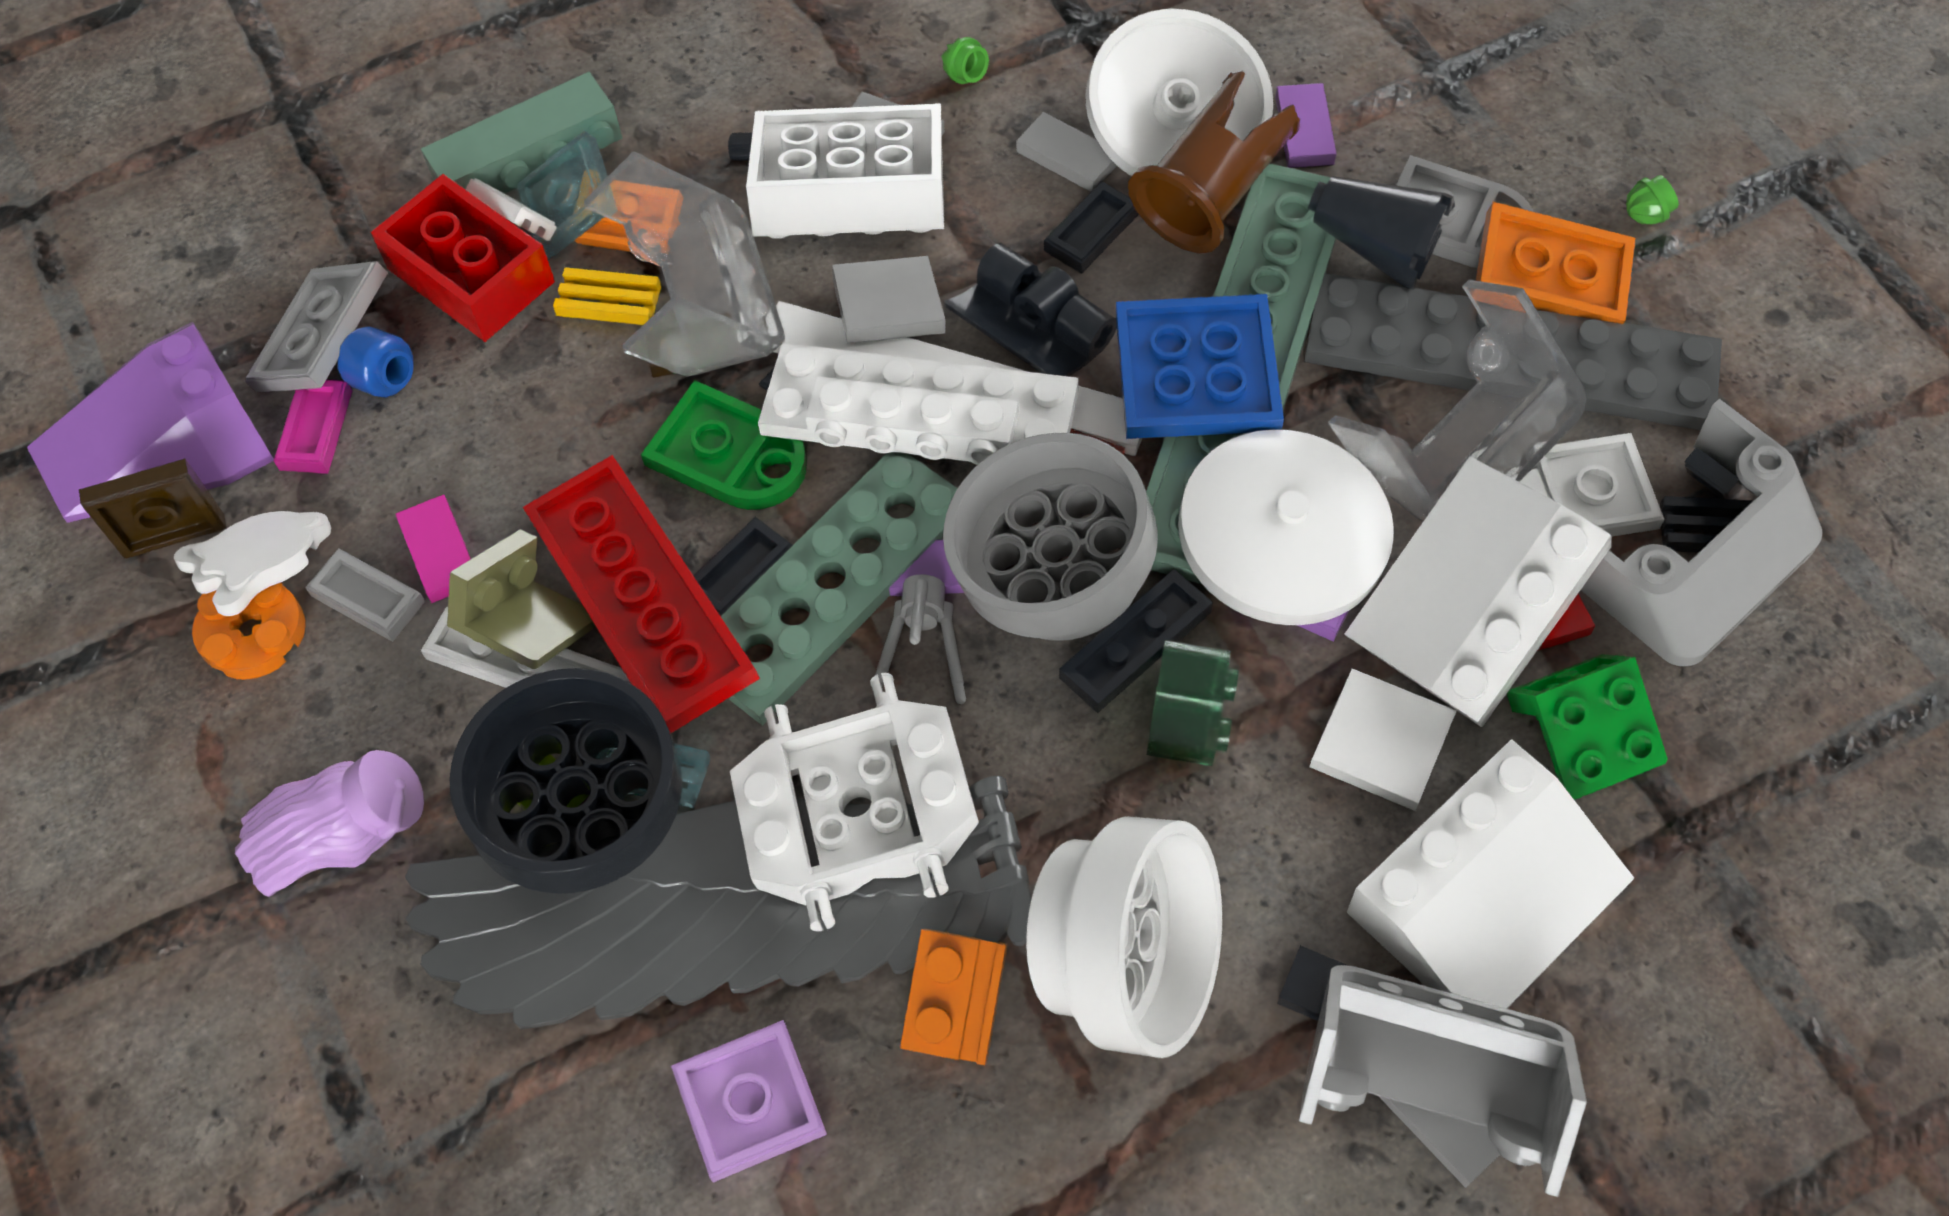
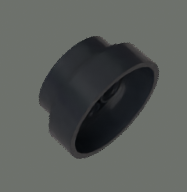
(576, 717)

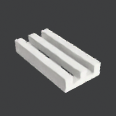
(512, 209)

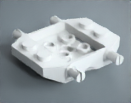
(843, 763)

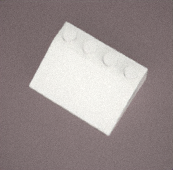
(846, 171)
(1479, 588)
(1492, 883)

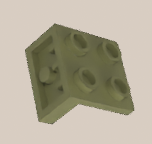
(508, 611)

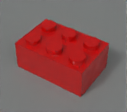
(464, 257)

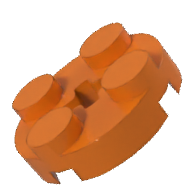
(252, 655)

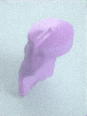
(328, 819)

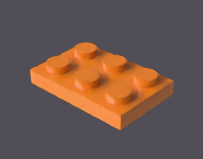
(1557, 262)

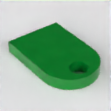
(718, 450)

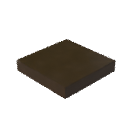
(153, 508)

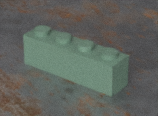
(525, 135)

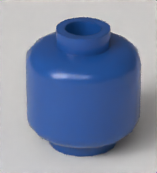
(375, 362)

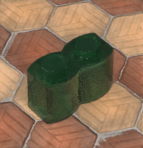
(1190, 703)

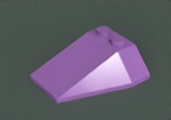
(149, 413)

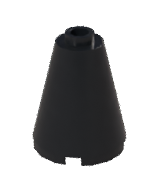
(1383, 223)

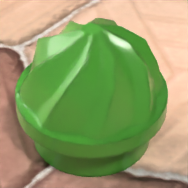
(965, 60)
(1651, 200)

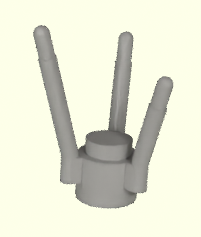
(921, 610)

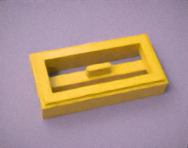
(610, 290)

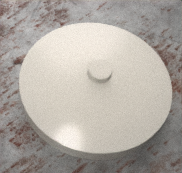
(1161, 75)
(1285, 527)

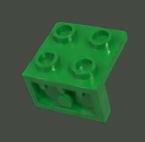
(1594, 722)

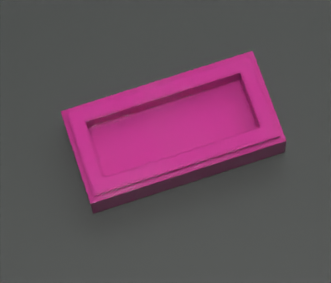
(313, 428)
(433, 544)

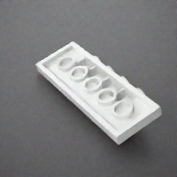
(910, 403)

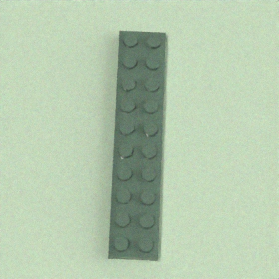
(1272, 254)

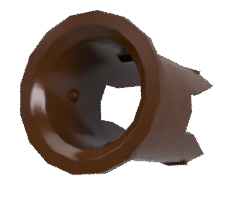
(1207, 172)

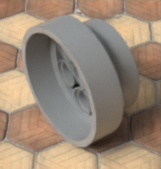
(1056, 484)

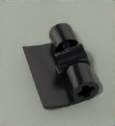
(1034, 313)

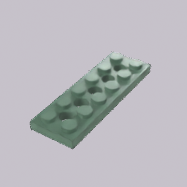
(828, 549)

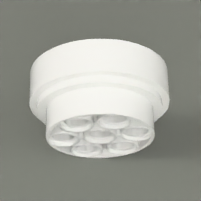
(1128, 934)

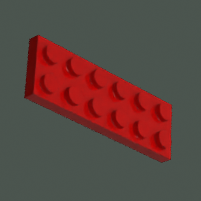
(640, 594)

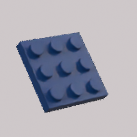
(1198, 366)

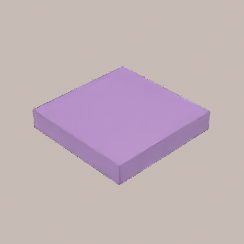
(748, 1101)

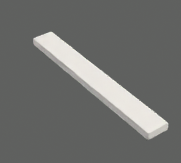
(1094, 412)

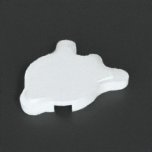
(252, 556)

